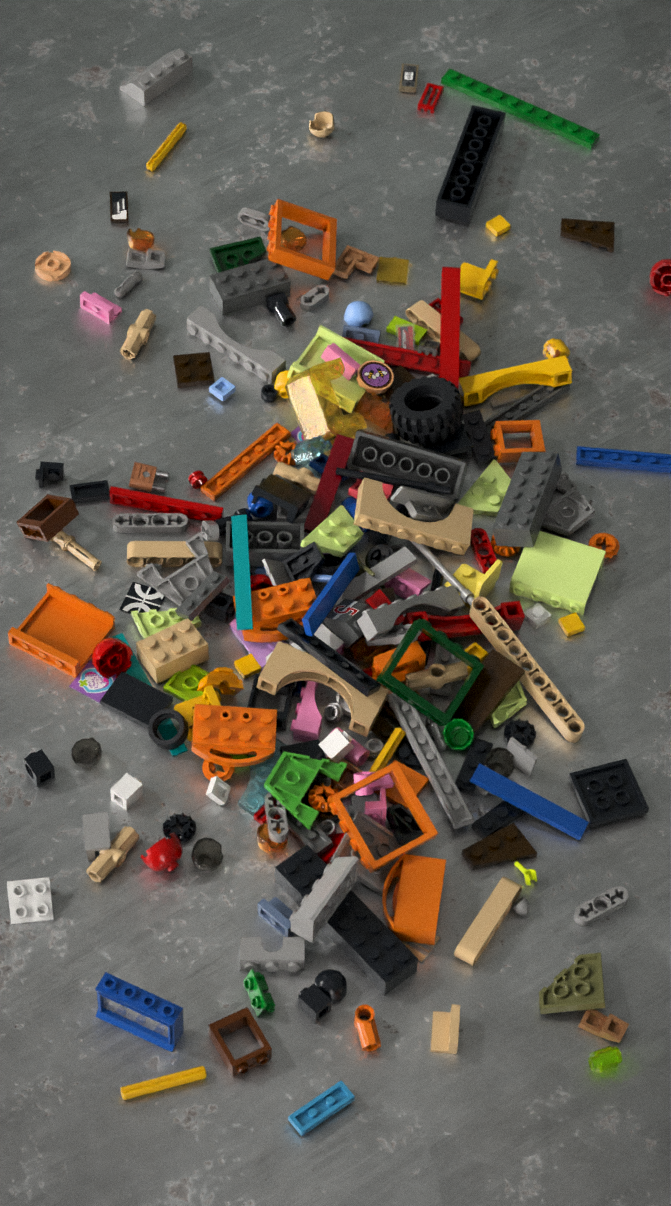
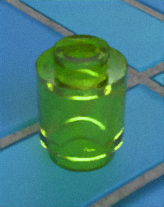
(604, 1059)

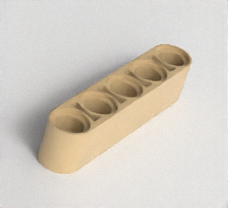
(428, 318)
(169, 553)
(488, 921)

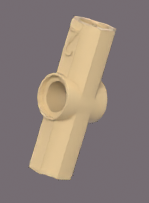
(138, 334)
(300, 477)
(445, 673)
(113, 857)

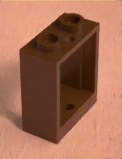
(47, 518)
(231, 1024)

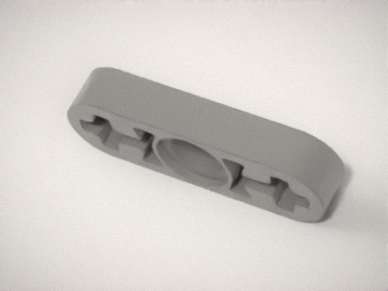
(272, 823)
(597, 914)

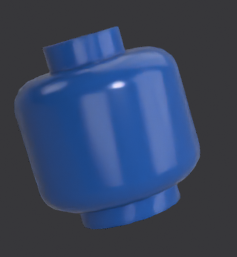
(261, 508)

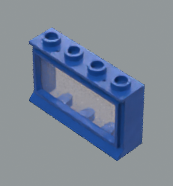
(139, 1012)

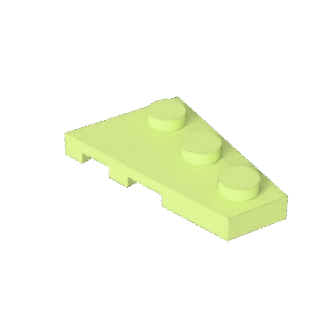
(153, 621)

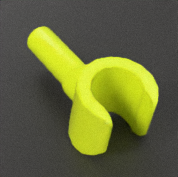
(529, 874)

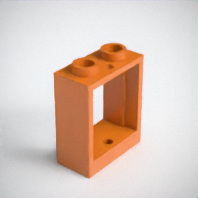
(512, 455)
(411, 661)

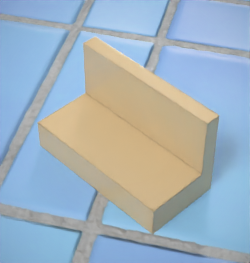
(445, 1031)

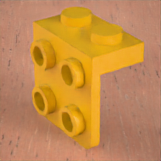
(476, 280)
(209, 697)

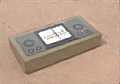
(408, 78)

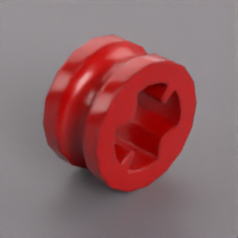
(197, 479)

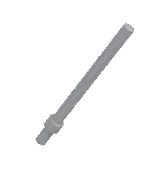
(465, 594)

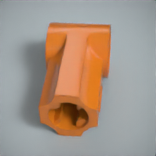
(367, 1029)

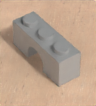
(255, 957)

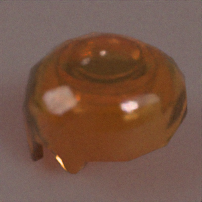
(140, 239)
(293, 239)
(265, 843)

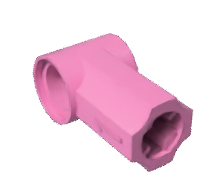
(384, 782)

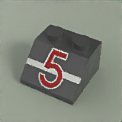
(343, 620)

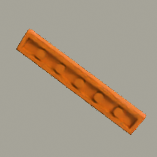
(245, 462)

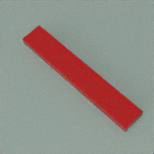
(164, 504)

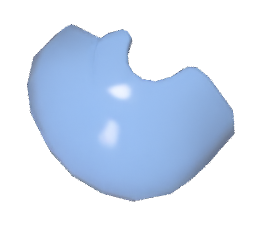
(358, 313)

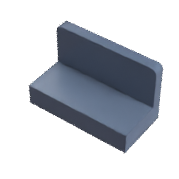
(361, 333)
(277, 915)

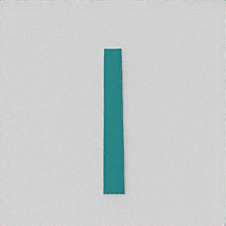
(242, 572)
(166, 727)

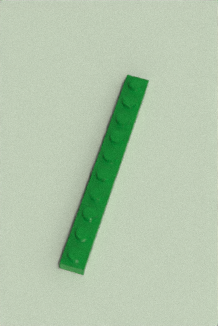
(520, 108)

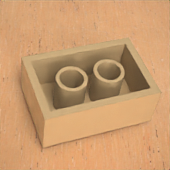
(172, 650)

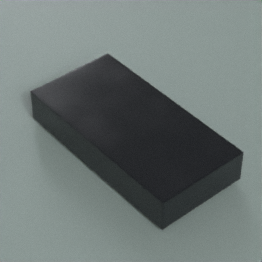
(90, 491)

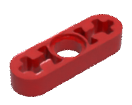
(484, 545)

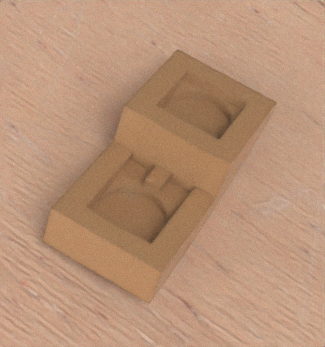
(602, 1026)

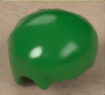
(458, 734)

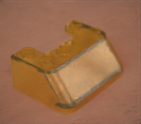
(317, 404)

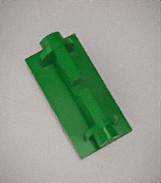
(255, 986)

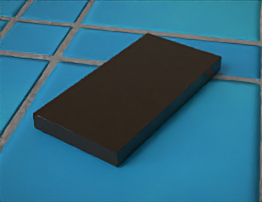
(488, 690)

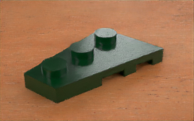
(237, 254)

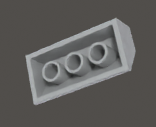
(158, 77)
(325, 897)

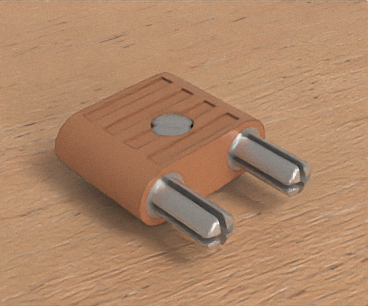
(143, 478)

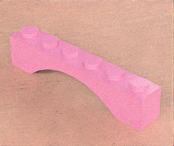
(309, 720)

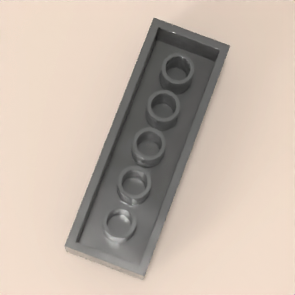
(406, 461)
(527, 499)

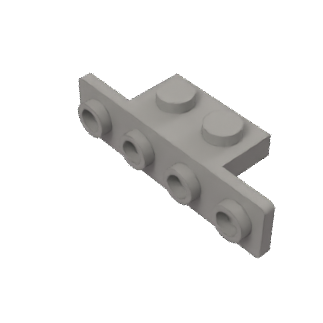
(422, 504)

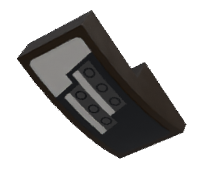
(119, 207)

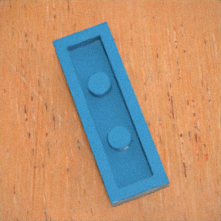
(321, 1108)

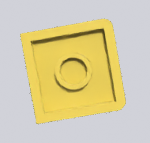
(477, 582)

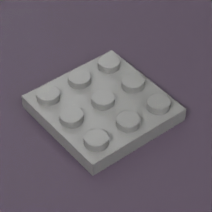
(379, 842)

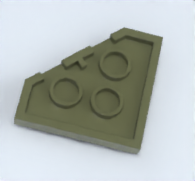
(576, 987)

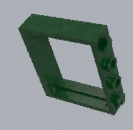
(411, 697)

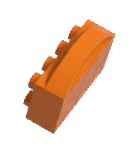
(277, 605)
(235, 733)
(415, 898)

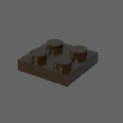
(193, 370)

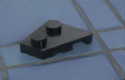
(304, 562)

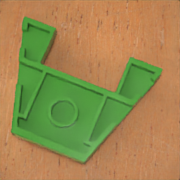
(293, 778)

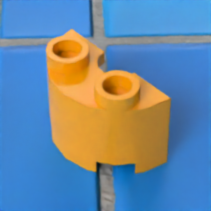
(223, 679)

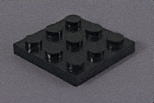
(608, 793)

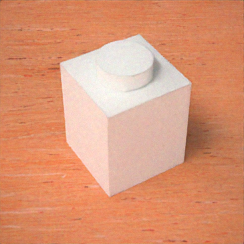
(337, 745)
(127, 791)

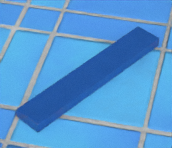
(623, 459)
(330, 594)
(529, 801)

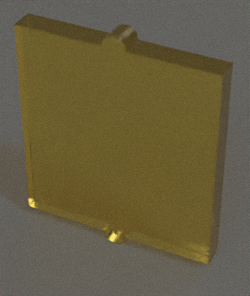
(392, 271)

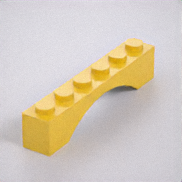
(548, 372)

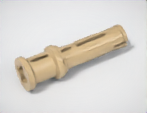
(69, 544)

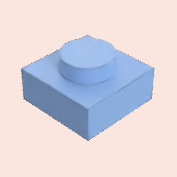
(222, 389)

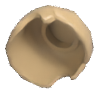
(322, 125)

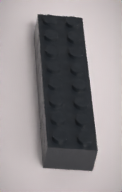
(470, 164)
(352, 925)

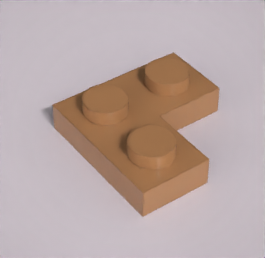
(354, 258)

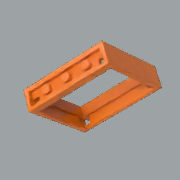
(295, 260)
(411, 800)

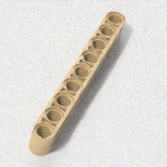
(530, 677)

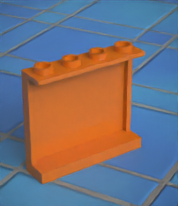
(62, 630)

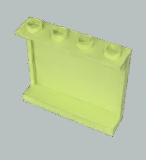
(347, 392)
(557, 572)

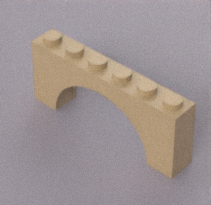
(378, 514)
(293, 665)

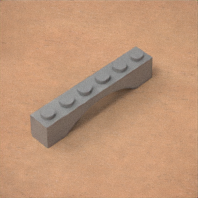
(261, 362)
(441, 602)

